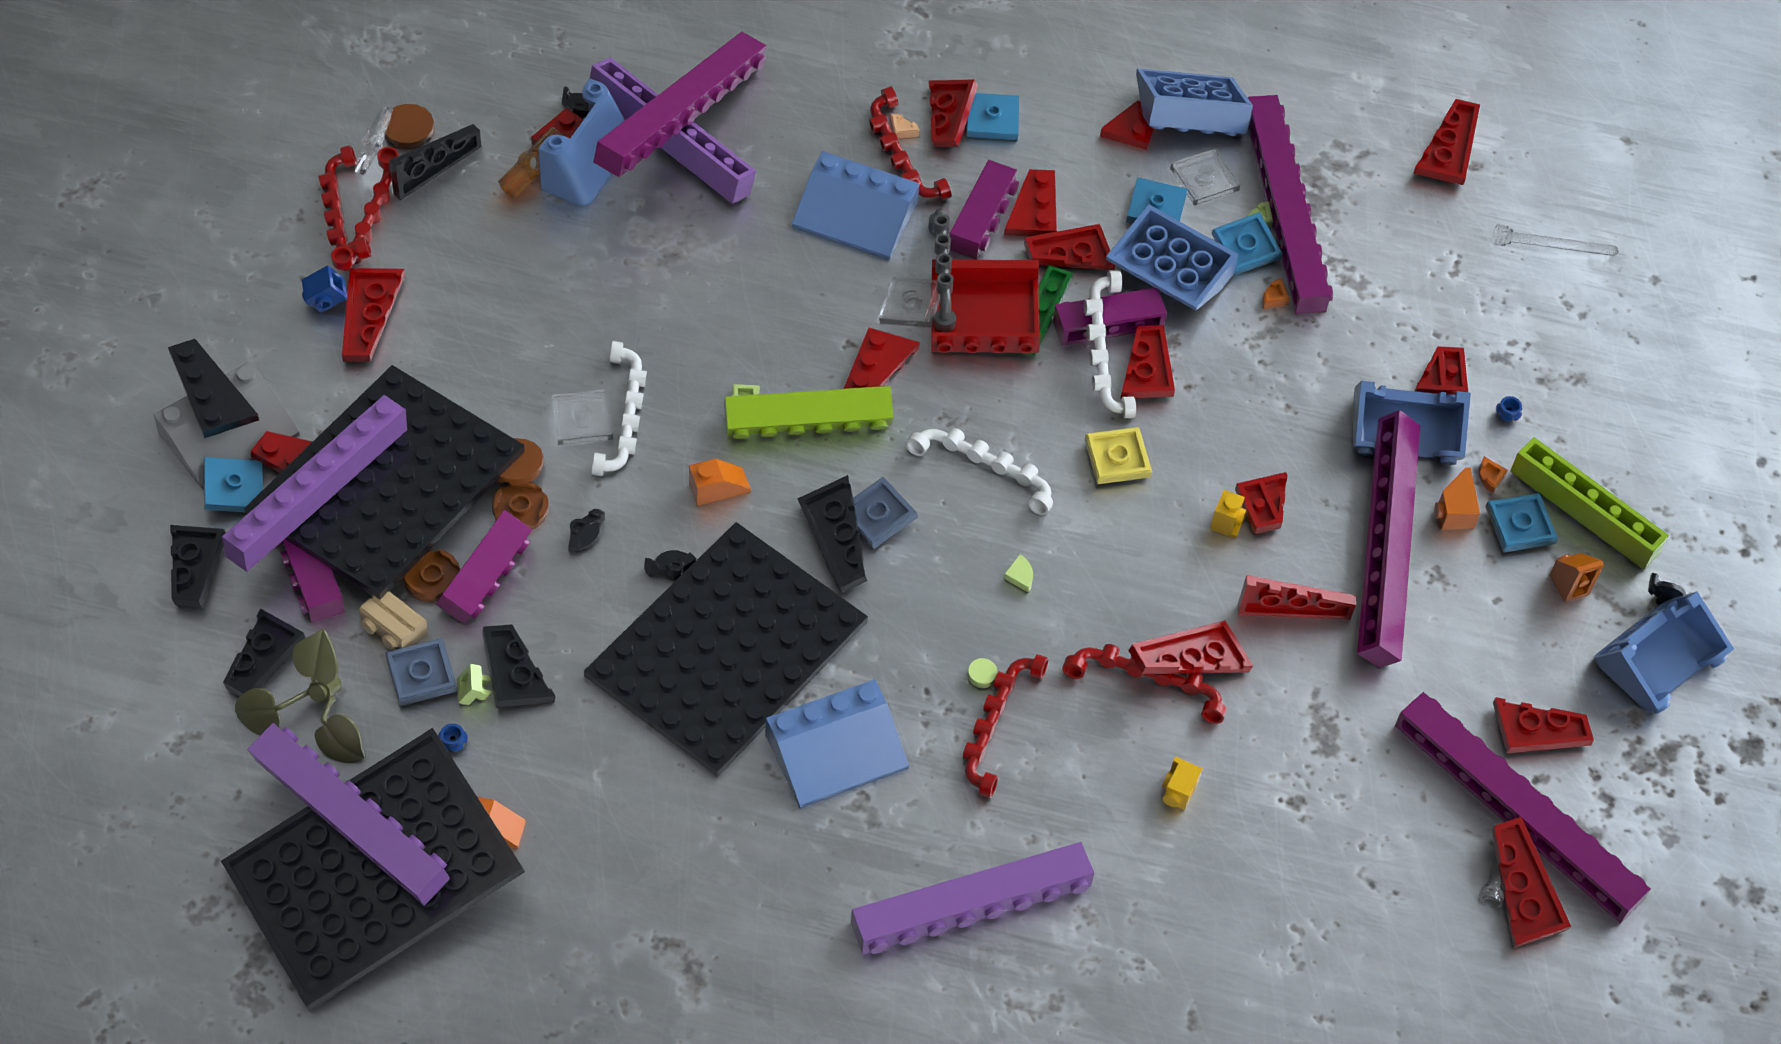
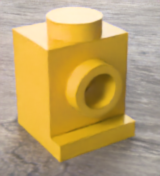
(1228, 514)
(1180, 783)

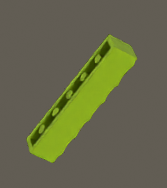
(808, 411)
(1589, 503)

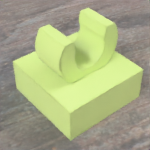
(470, 685)

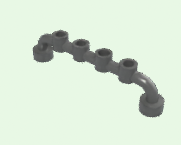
(939, 225)

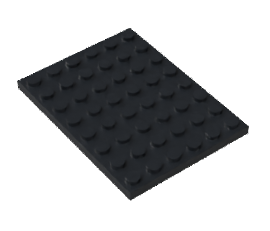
(408, 493)
(725, 648)
(339, 913)

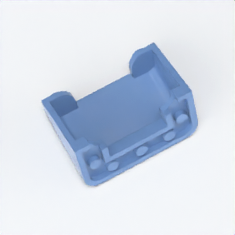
(568, 162)
(1440, 417)
(1664, 650)

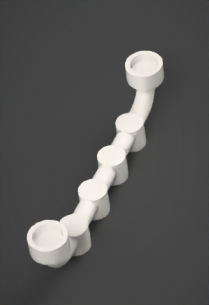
(1099, 357)
(630, 420)
(978, 452)

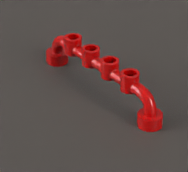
(900, 158)
(332, 200)
(342, 256)
(1192, 684)
(994, 707)

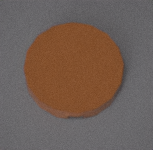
(409, 126)
(526, 467)
(529, 514)
(431, 575)

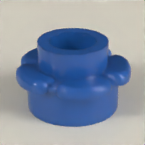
(1513, 405)
(450, 731)

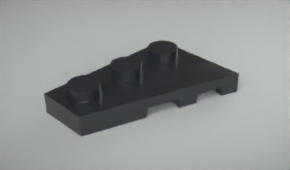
(194, 562)
(263, 654)
(511, 670)

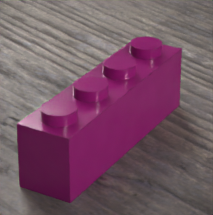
(982, 209)
(1120, 315)
(484, 567)
(315, 583)

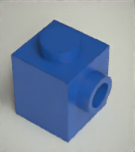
(324, 289)

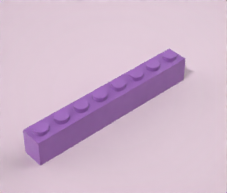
(691, 146)
(314, 483)
(349, 814)
(972, 898)

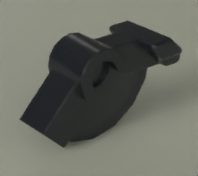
(575, 102)
(585, 531)
(669, 563)
(1663, 590)

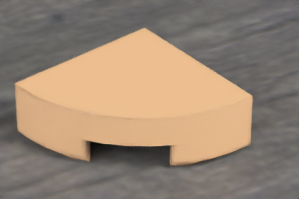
(903, 127)

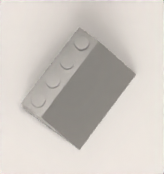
(184, 437)

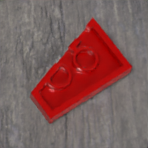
(950, 109)
(1035, 206)
(879, 358)

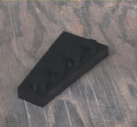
(425, 163)
(210, 392)
(836, 529)

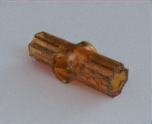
(522, 173)

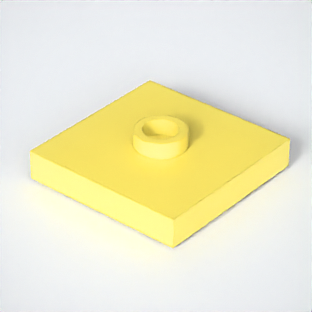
(1118, 455)

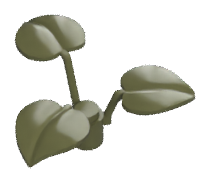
(314, 659)

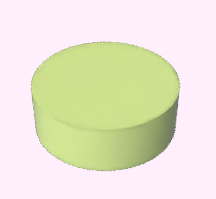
(982, 673)

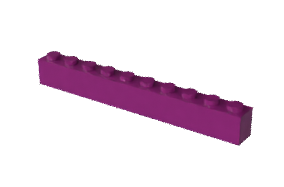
(679, 104)
(1289, 210)
(1389, 540)
(1512, 796)

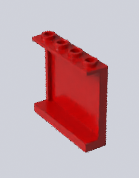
(992, 306)

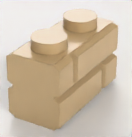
(392, 621)

